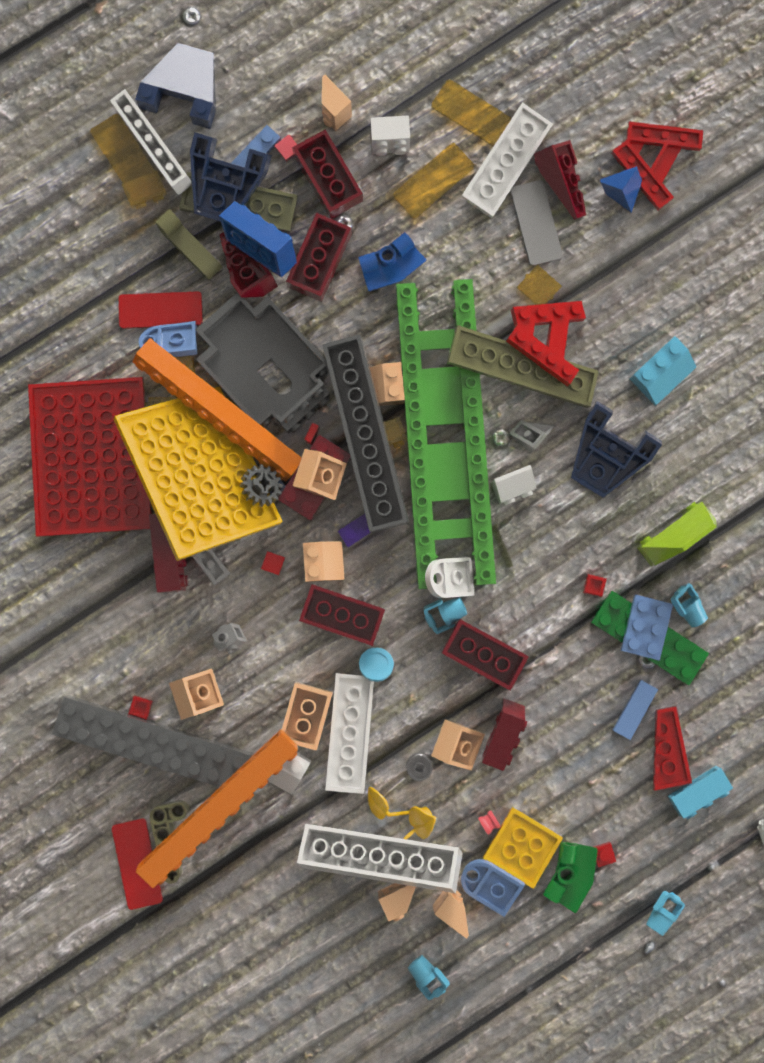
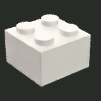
(390, 135)

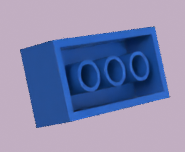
(258, 238)

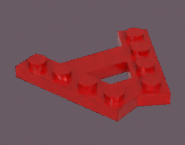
(671, 140)
(548, 356)

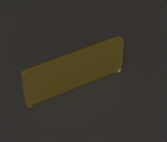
(470, 112)
(121, 149)
(433, 180)

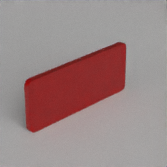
(159, 309)
(132, 846)

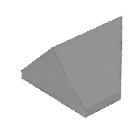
(530, 434)

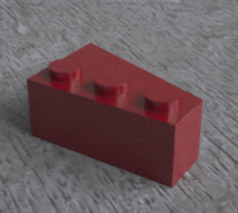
(505, 735)

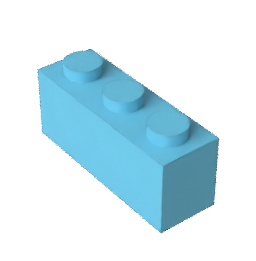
(700, 792)

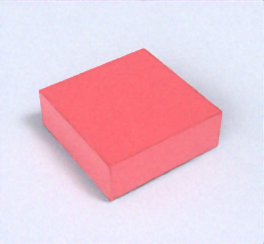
(285, 146)

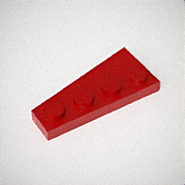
(670, 756)

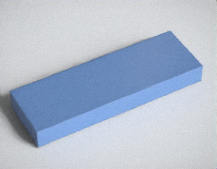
(635, 709)

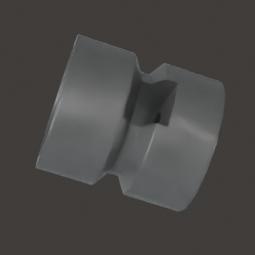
(419, 766)

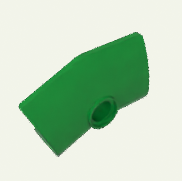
(572, 890)

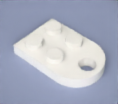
(453, 577)

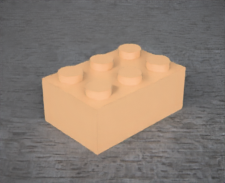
(306, 715)

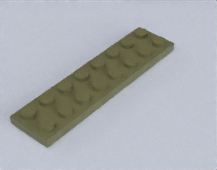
(505, 363)

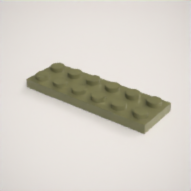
(270, 204)

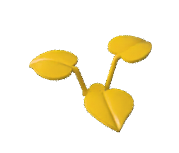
(419, 818)

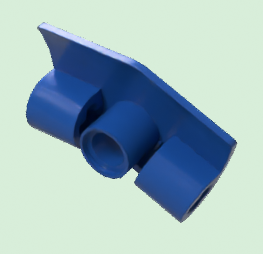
(381, 272)

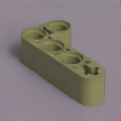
(188, 245)
(166, 824)

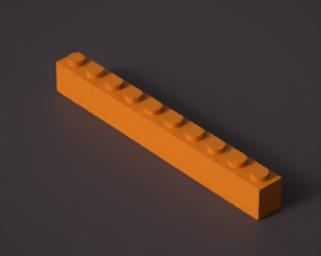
(216, 409)
(217, 808)

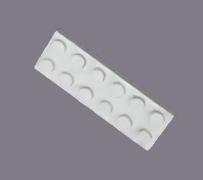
(506, 160)
(349, 733)

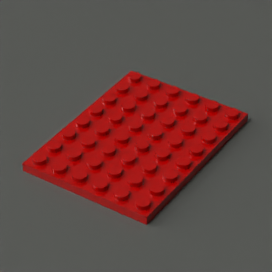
(79, 458)

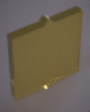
(539, 286)

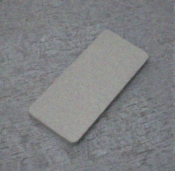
(536, 223)

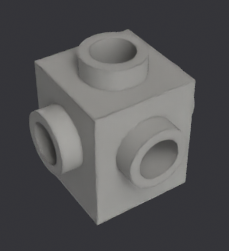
(228, 638)

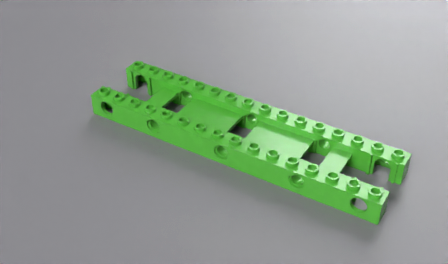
(444, 469)

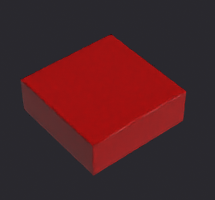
(311, 434)
(273, 563)
(594, 585)
(140, 707)

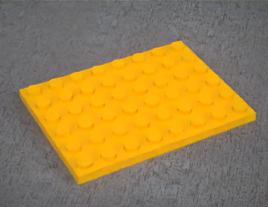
(192, 477)

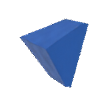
(623, 187)

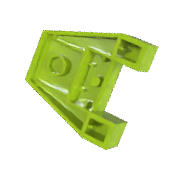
(678, 536)

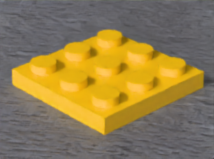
(522, 847)

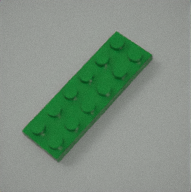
(678, 656)

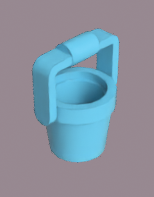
(691, 608)
(450, 612)
(662, 919)
(424, 973)

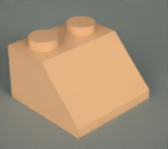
(335, 105)
(388, 383)
(319, 474)
(323, 561)
(196, 694)
(457, 745)
(395, 900)
(451, 910)

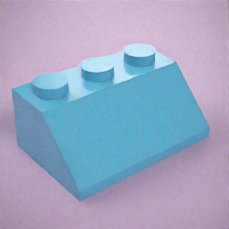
(664, 371)

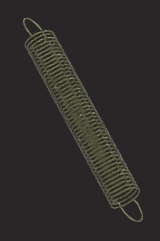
(504, 550)

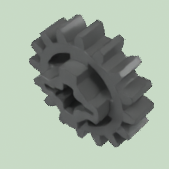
(261, 485)

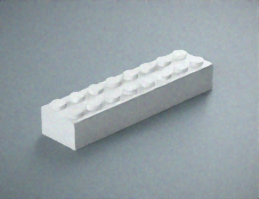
(380, 858)

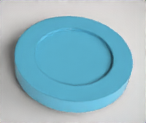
(376, 664)

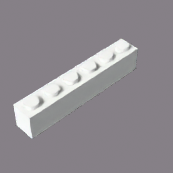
(151, 142)

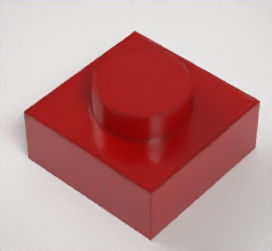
(605, 854)

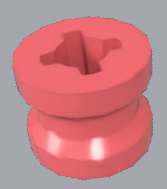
(489, 822)

